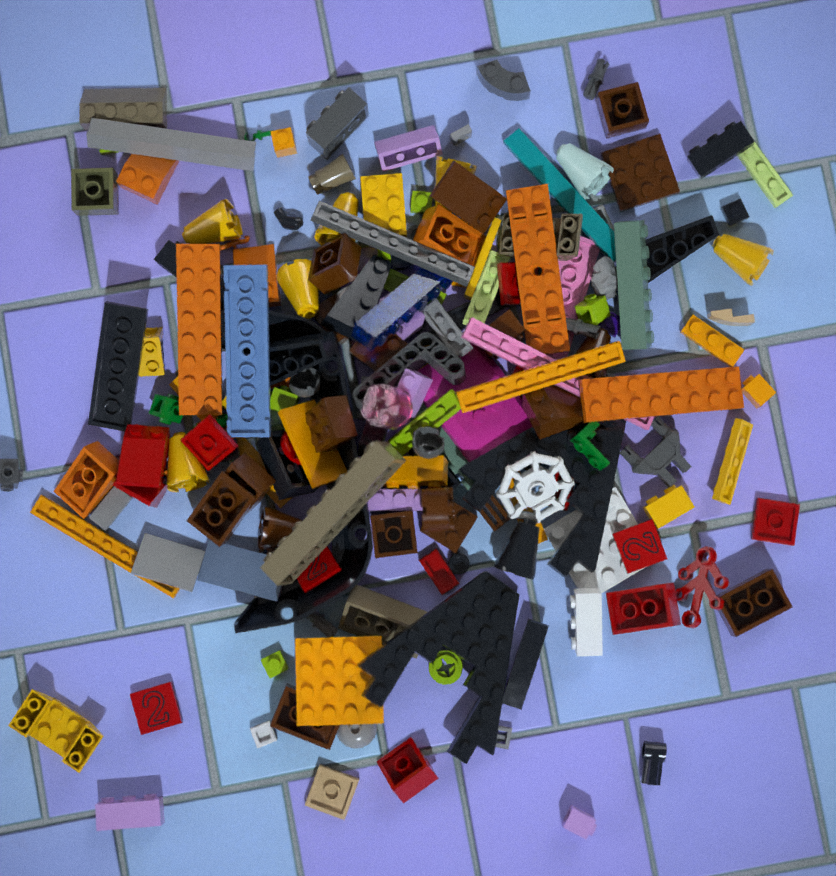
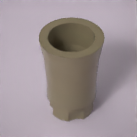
(332, 175)

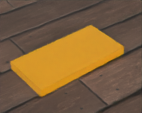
(319, 467)

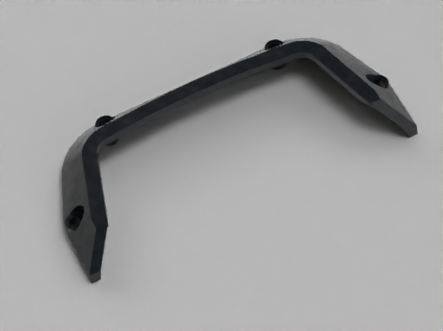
(349, 552)

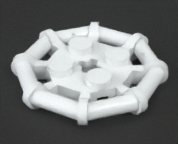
(527, 480)

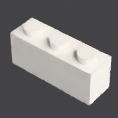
(587, 622)

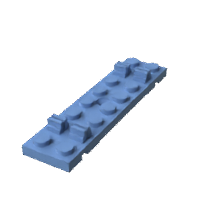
(248, 327)

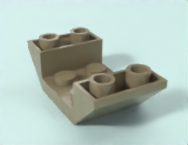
(567, 236)

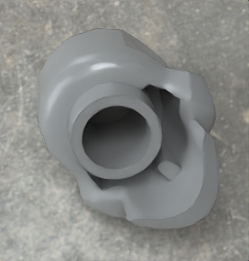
(605, 278)

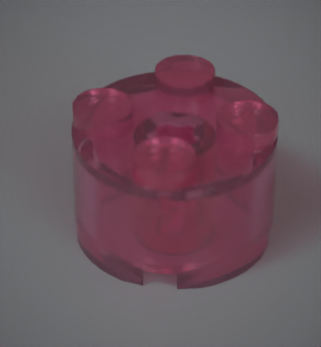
(386, 406)

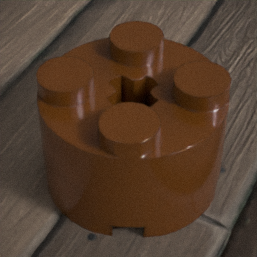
(438, 509)

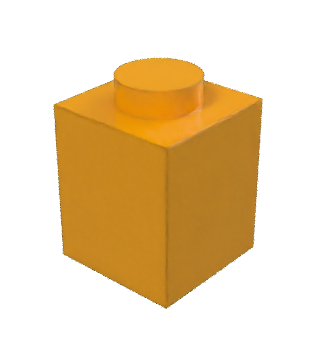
(283, 142)
(757, 390)

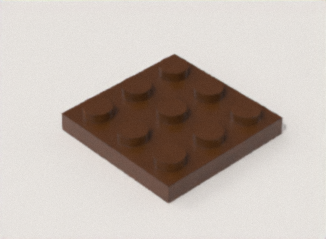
(640, 173)

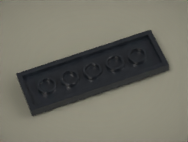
(117, 366)

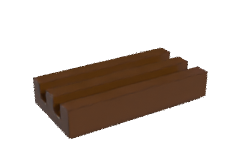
(502, 511)

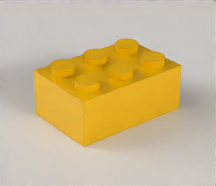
(384, 201)

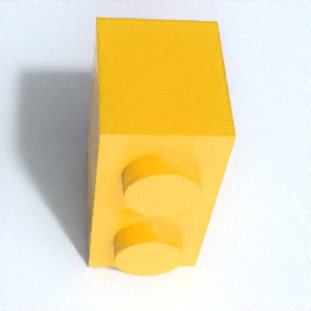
(669, 506)

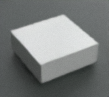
(263, 734)

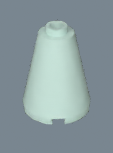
(583, 169)

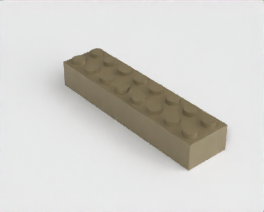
(332, 513)

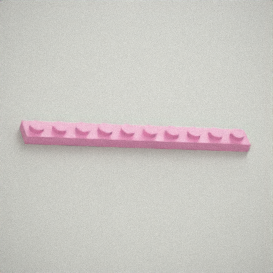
(524, 357)

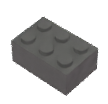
(337, 123)

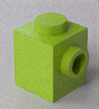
(593, 309)
(282, 398)

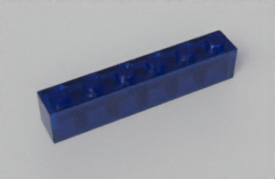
(398, 307)

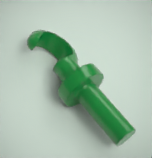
(259, 135)

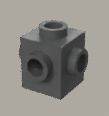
(15, 475)

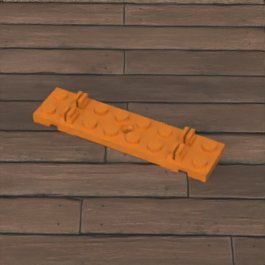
(533, 248)

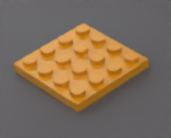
(331, 683)

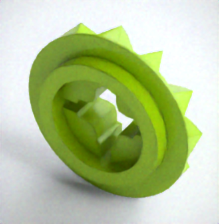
(454, 671)

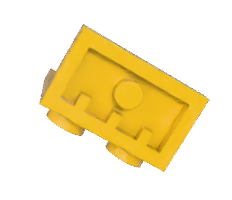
(152, 357)

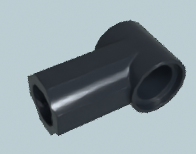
(653, 758)

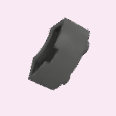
(502, 82)

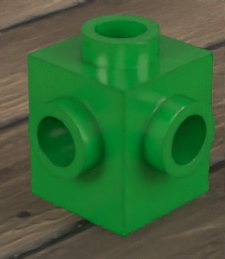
(166, 409)

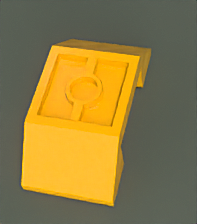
(57, 728)

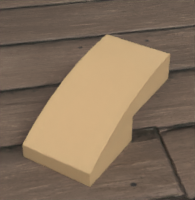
(726, 317)

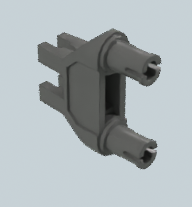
(661, 456)

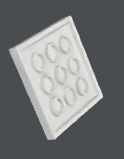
(609, 565)

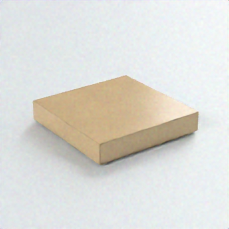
(332, 792)

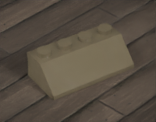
(125, 105)
(377, 615)

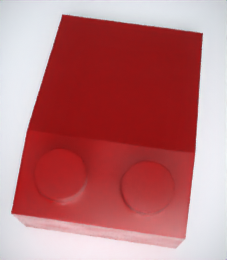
(143, 455)
(643, 608)

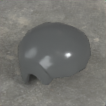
(306, 383)
(427, 442)

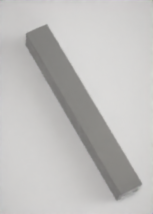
(171, 144)

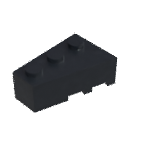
(289, 476)

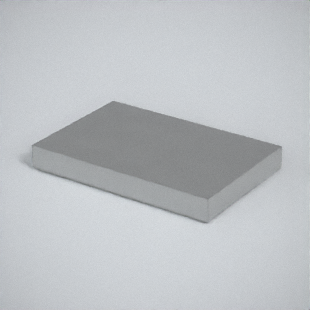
(168, 562)

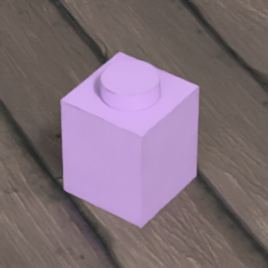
(579, 822)

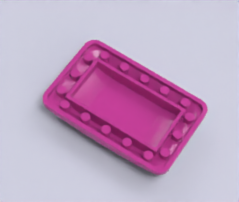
(484, 427)

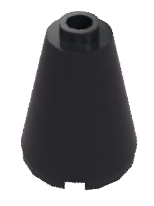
(520, 550)

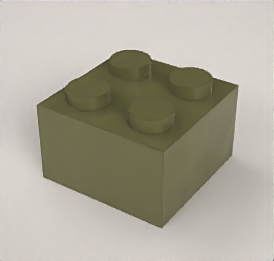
(94, 191)

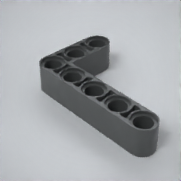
(422, 356)

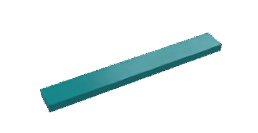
(562, 191)

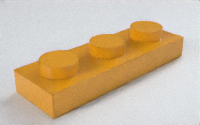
(712, 341)

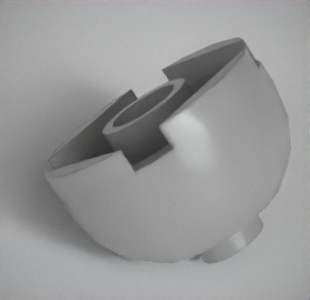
(357, 734)

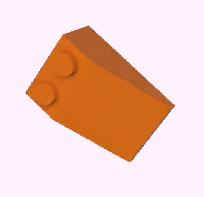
(146, 176)
(449, 235)
(261, 256)
(88, 479)

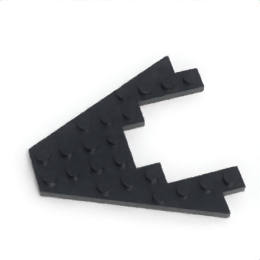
(589, 497)
(475, 626)

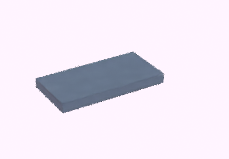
(238, 571)

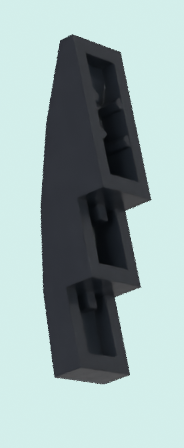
(524, 663)

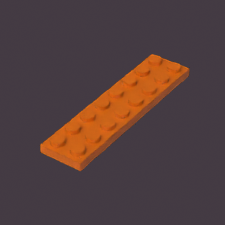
(199, 329)
(661, 394)

